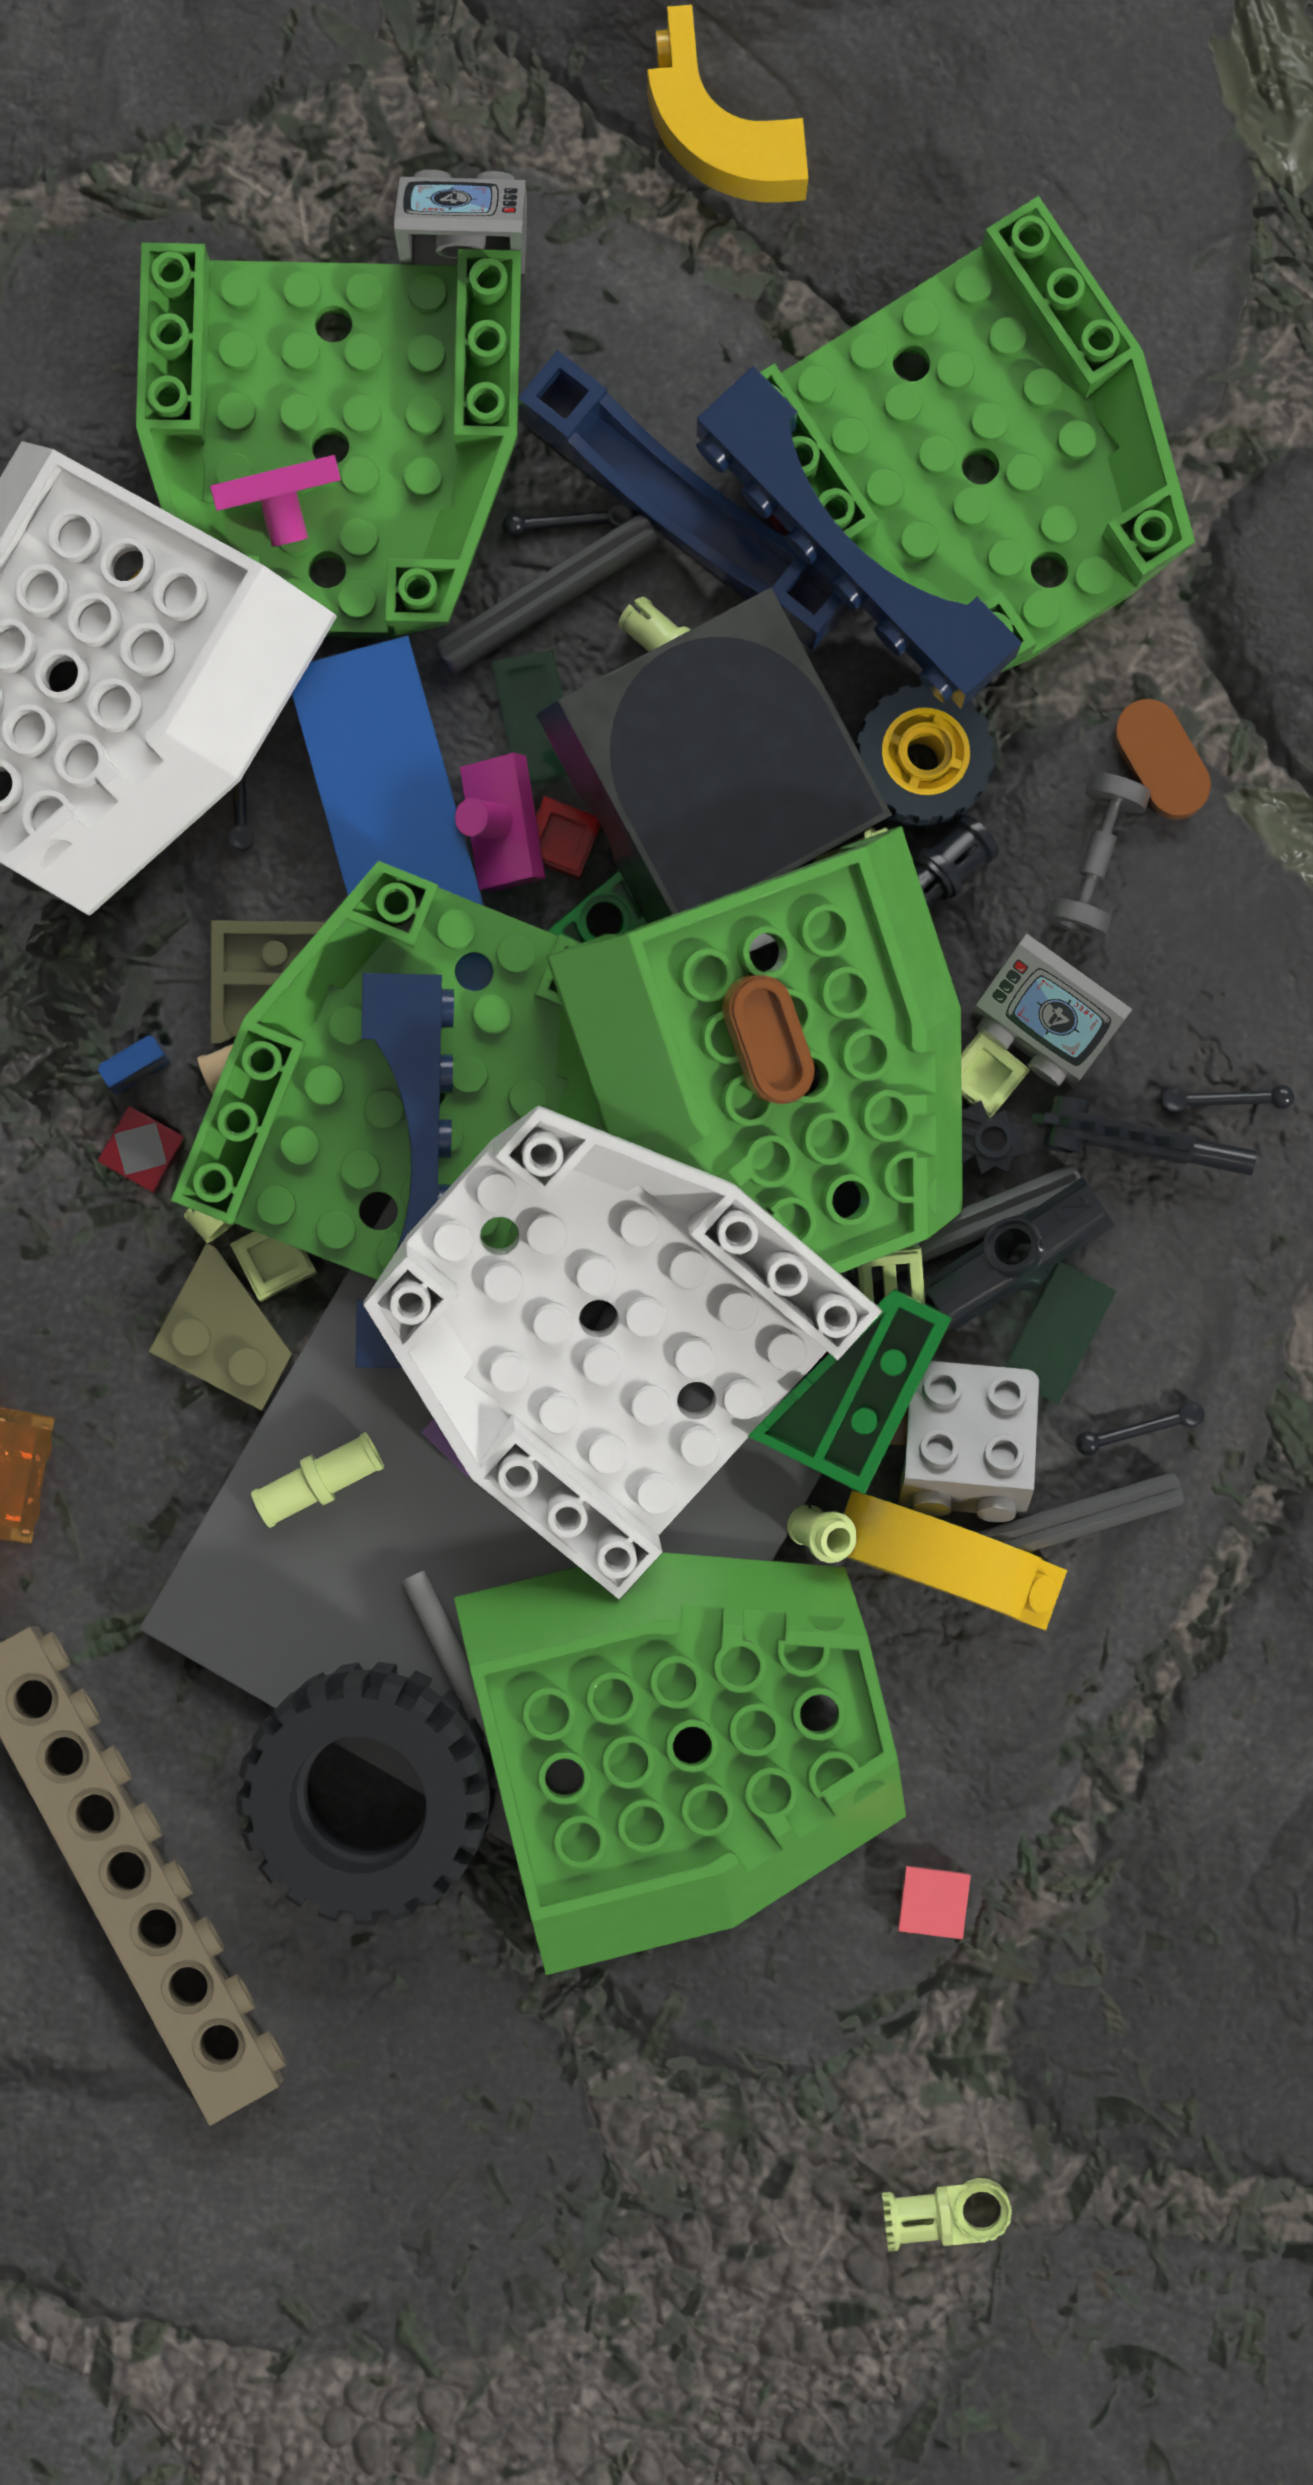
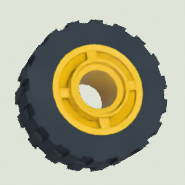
(955, 736)

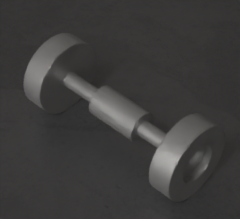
(1116, 794)

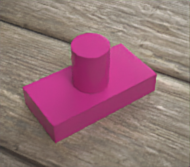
(278, 495)
(501, 822)

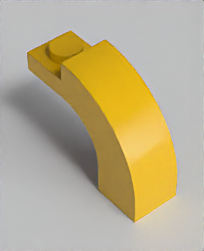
(721, 150)
(954, 1560)

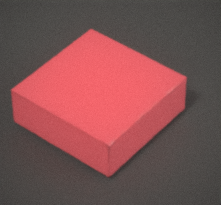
(933, 1902)

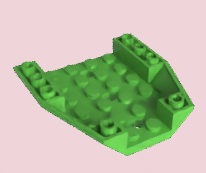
(1018, 371)
(415, 389)
(875, 1020)
(313, 1110)
(657, 1842)

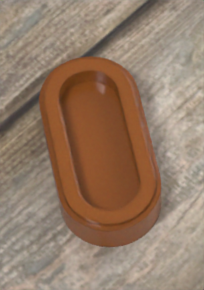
(1162, 759)
(768, 1039)

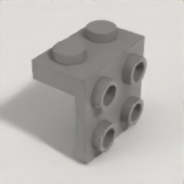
(971, 1442)

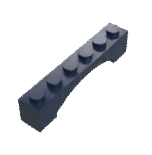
(611, 447)
(951, 641)
(406, 1022)

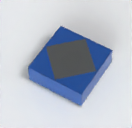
(133, 1064)

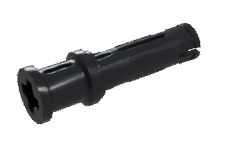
(954, 858)

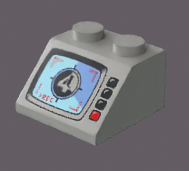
(448, 214)
(1049, 1013)

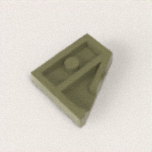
(247, 963)
(223, 1334)

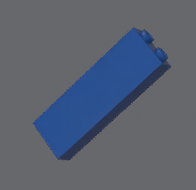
(385, 775)

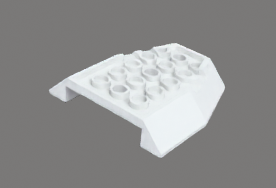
(169, 684)
(585, 1422)

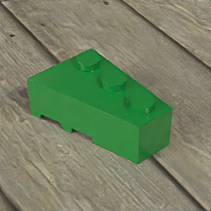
(852, 1406)

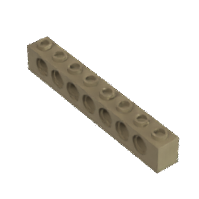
(216, 2083)

